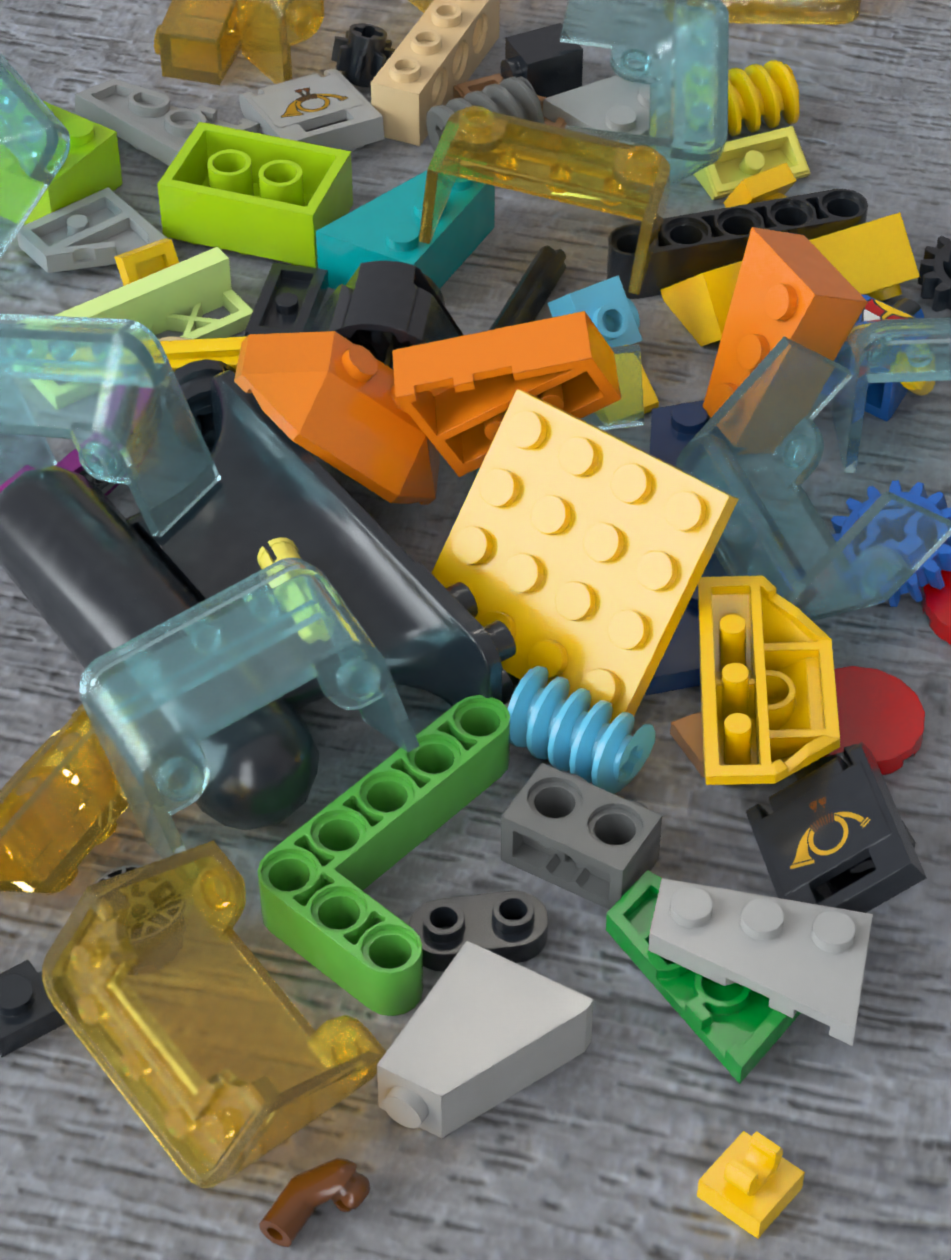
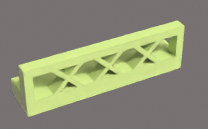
(176, 300)

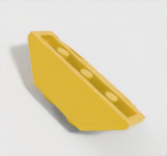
(762, 683)

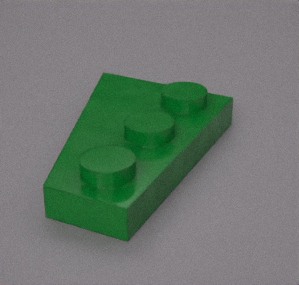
(726, 1018)

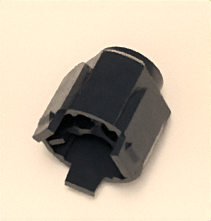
(387, 309)

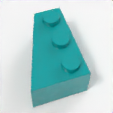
(391, 230)

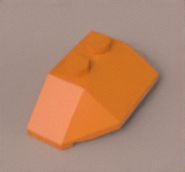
(341, 409)

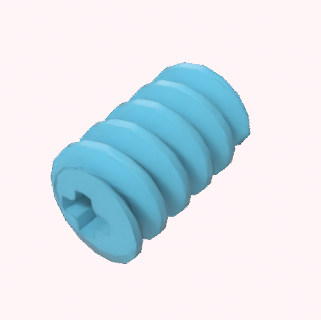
(574, 737)

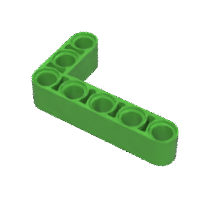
(318, 873)

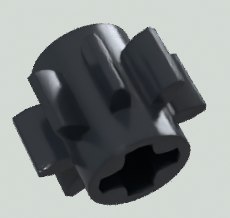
(361, 53)

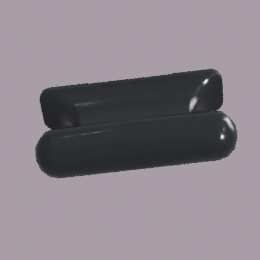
(111, 580)

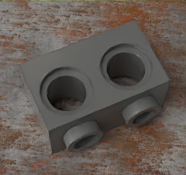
(579, 836)

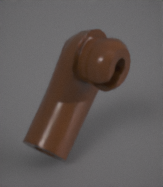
(309, 1190)

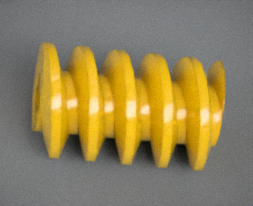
(762, 92)

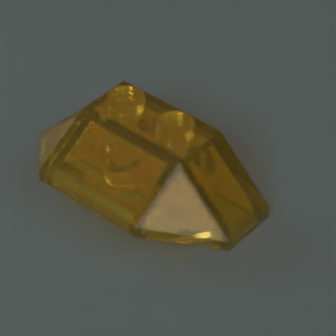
(57, 810)

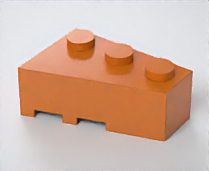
(781, 292)
(466, 382)

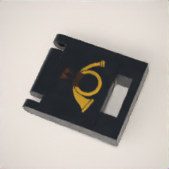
(829, 826)

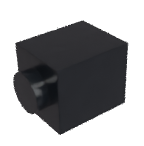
(543, 60)

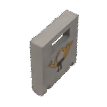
(311, 102)

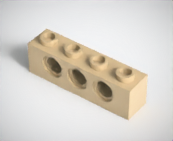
(431, 60)

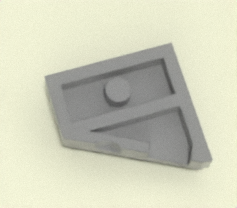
(86, 233)

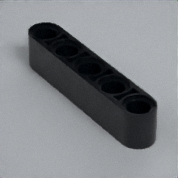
(720, 236)

